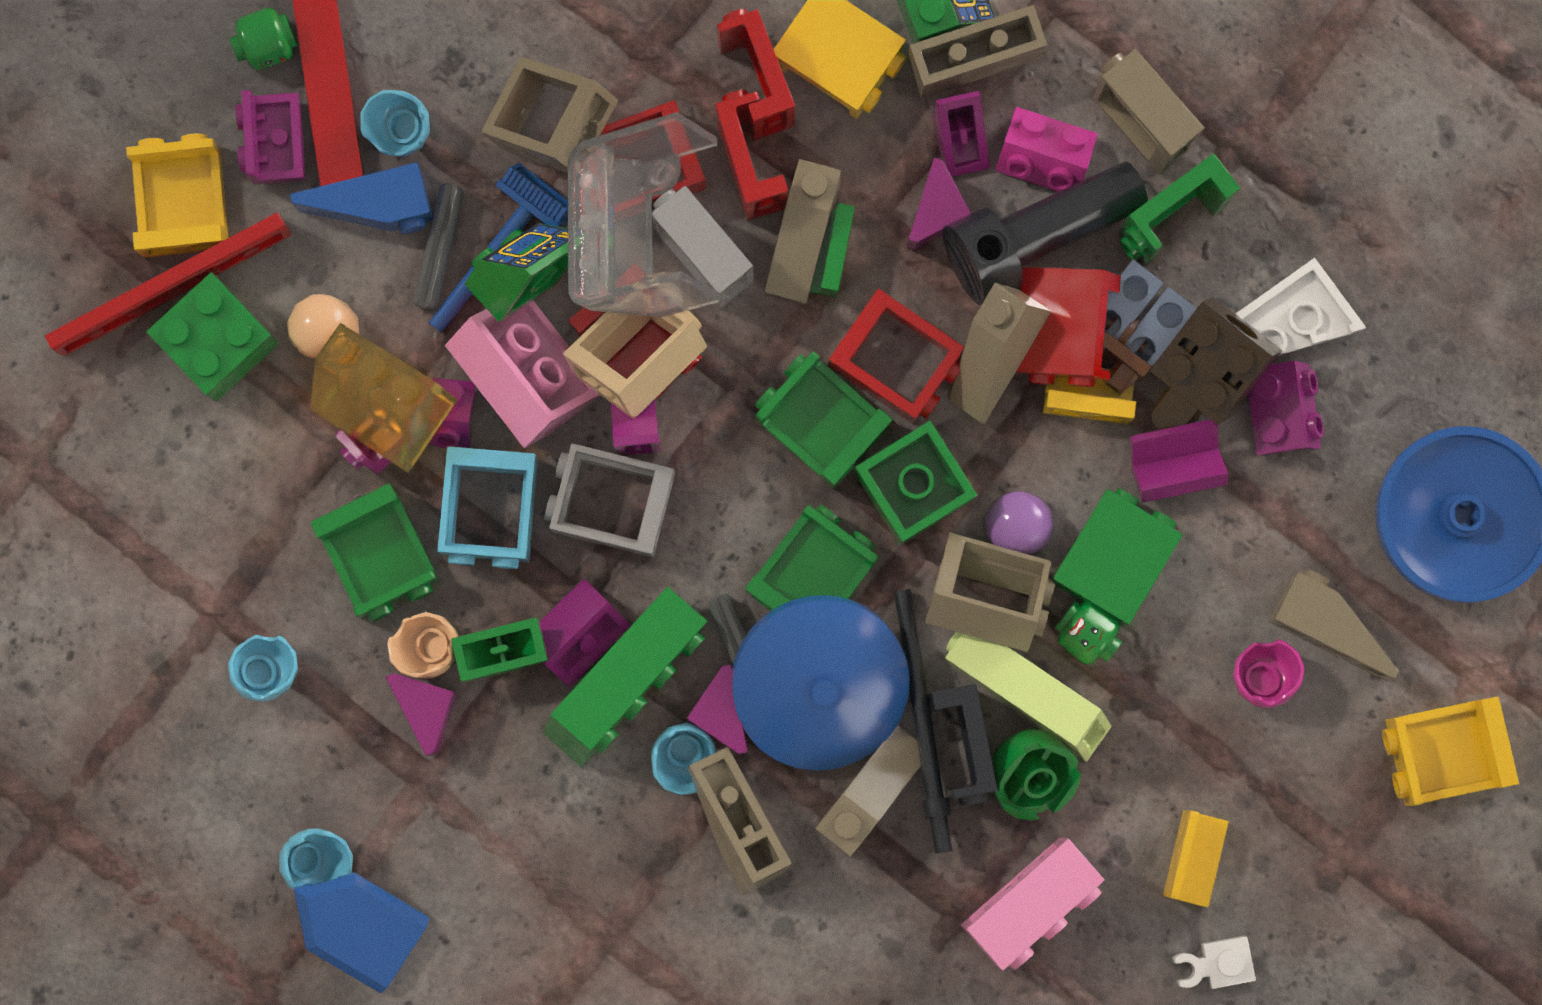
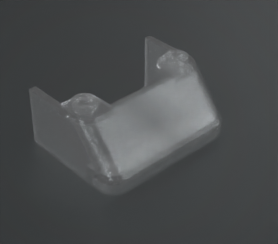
(612, 219)

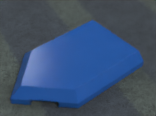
(358, 927)

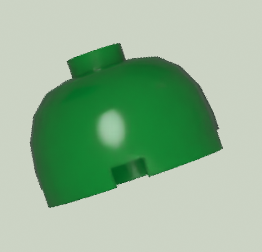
(1034, 773)

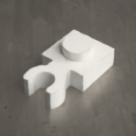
(1223, 962)

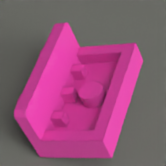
(1045, 151)

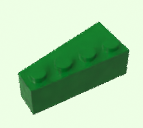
(624, 676)

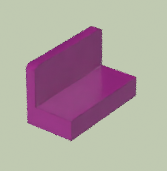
(1177, 461)
(580, 632)

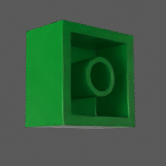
(212, 337)
(915, 483)

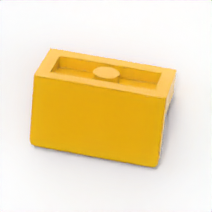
(1089, 402)
(1195, 858)

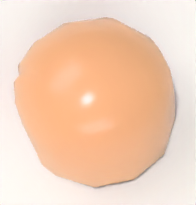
(315, 321)
(423, 646)

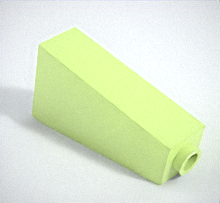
(1030, 692)

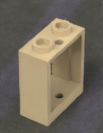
(610, 333)

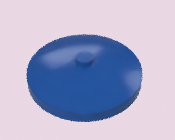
(1462, 514)
(820, 682)

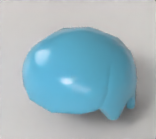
(395, 122)
(263, 668)
(675, 751)
(314, 858)

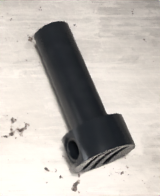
(1037, 229)

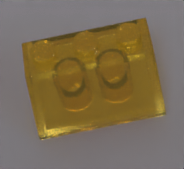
(377, 397)

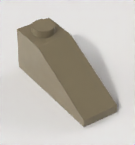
(803, 231)
(996, 348)
(1326, 620)
(871, 792)
(738, 822)

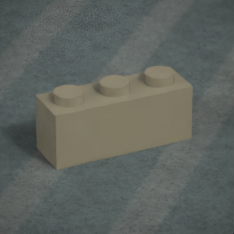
(977, 51)

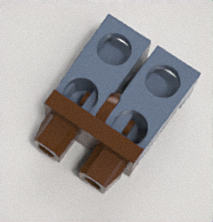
(1137, 344)

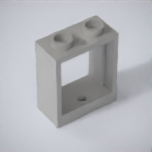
(701, 244)
(568, 470)

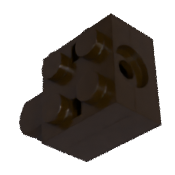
(1207, 364)

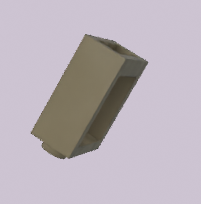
(588, 108)
(1146, 110)
(995, 567)

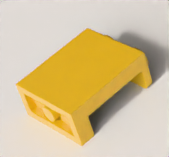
(841, 52)
(178, 195)
(1450, 751)

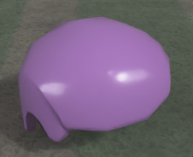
(1019, 522)

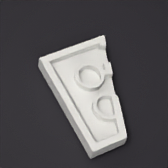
(1302, 311)

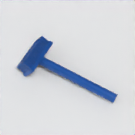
(534, 199)

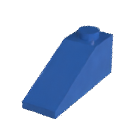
(380, 200)

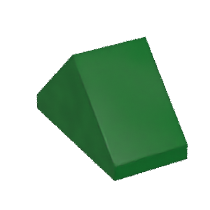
(499, 650)

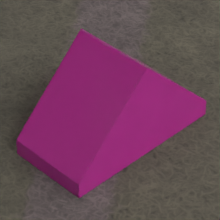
(961, 133)
(938, 207)
(637, 434)
(426, 709)
(717, 712)

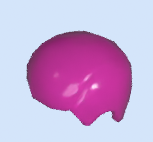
(1268, 673)

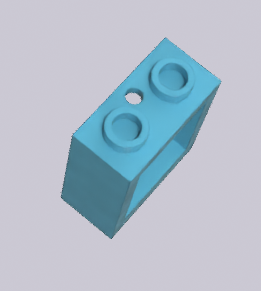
(487, 461)

